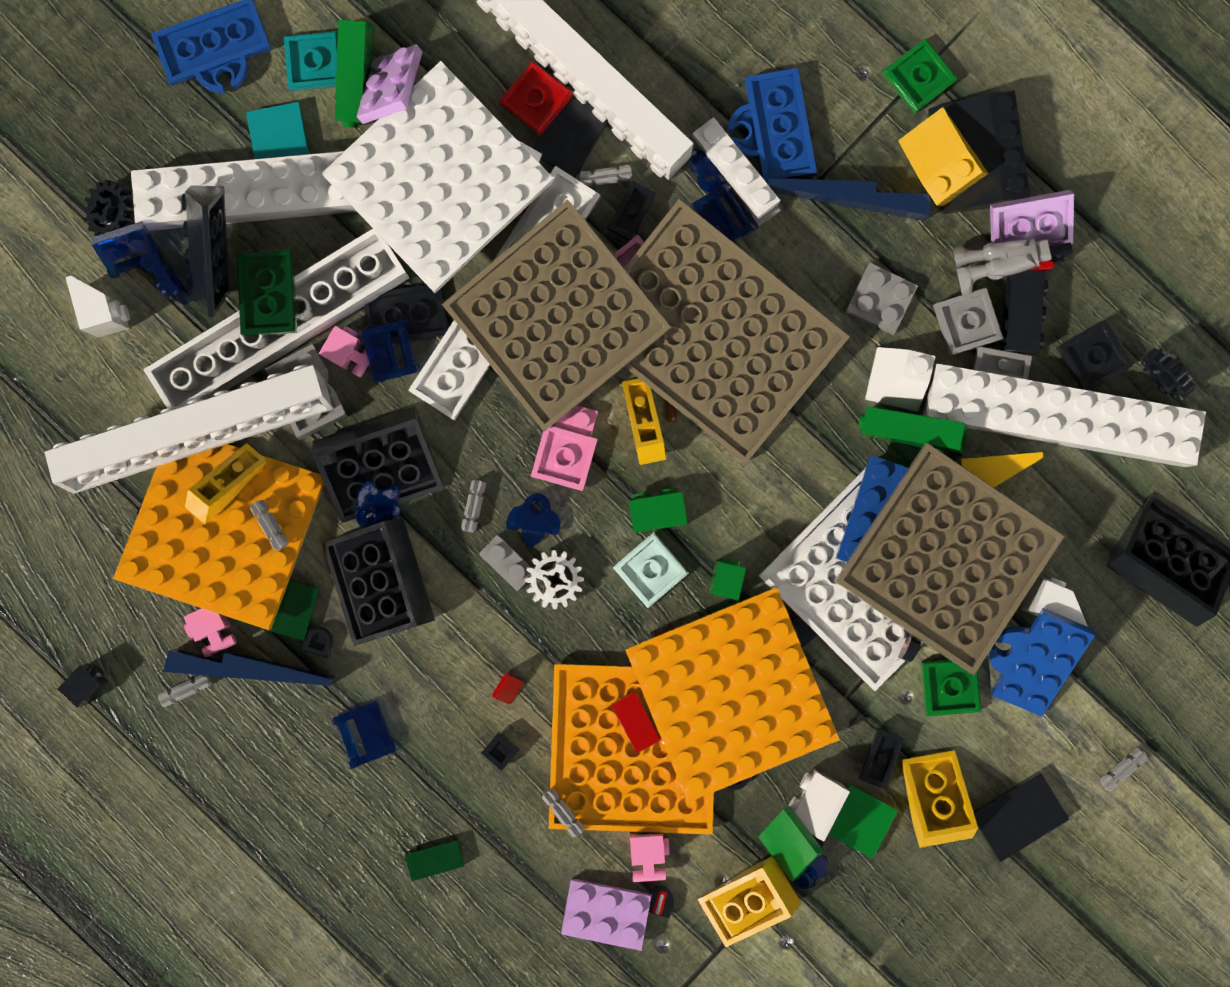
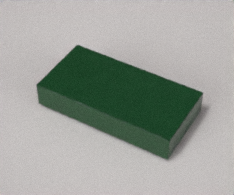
(434, 859)

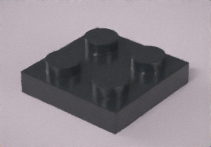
(1094, 356)

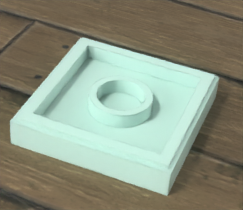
(650, 570)

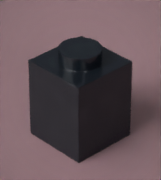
(83, 684)

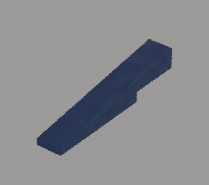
(855, 195)
(241, 666)

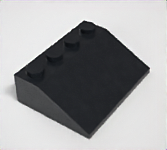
(994, 134)
(207, 246)
(382, 451)
(1173, 562)
(378, 581)

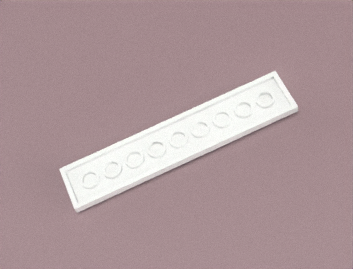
(456, 362)

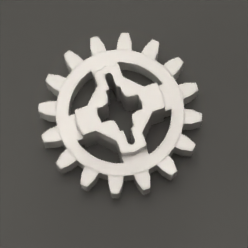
(559, 567)

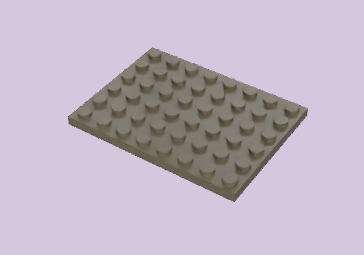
(737, 334)

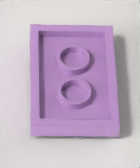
(389, 84)
(1034, 217)
(606, 914)

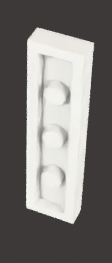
(735, 168)

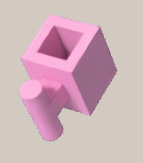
(343, 348)
(208, 624)
(647, 850)

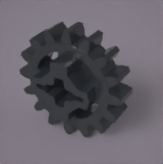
(108, 211)
(1167, 373)

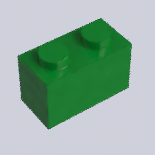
(657, 511)
(727, 579)

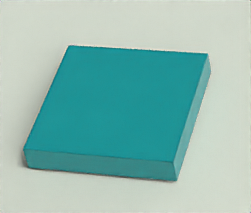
(311, 60)
(278, 131)

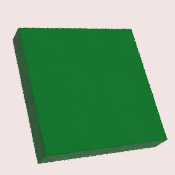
(919, 76)
(949, 689)
(862, 821)
(790, 843)

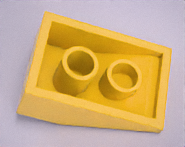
(942, 158)
(938, 799)
(750, 902)

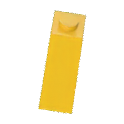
(644, 421)
(998, 469)
(223, 483)

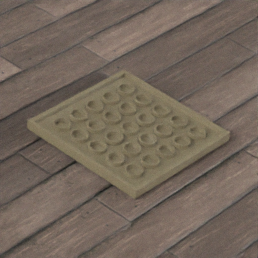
(556, 315)
(949, 559)

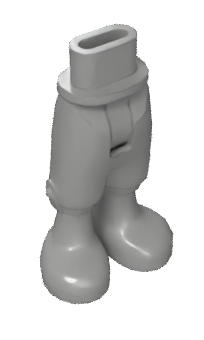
(1004, 259)

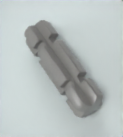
(606, 175)
(473, 506)
(269, 525)
(184, 690)
(1123, 769)
(563, 812)

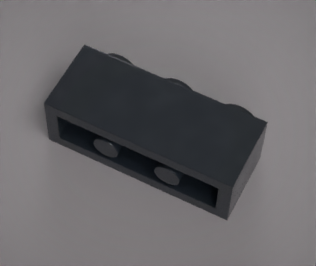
(1024, 312)

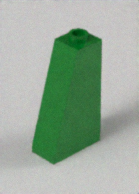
(353, 68)
(914, 430)

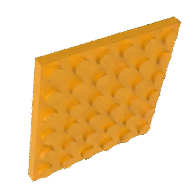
(229, 559)
(732, 694)
(598, 767)

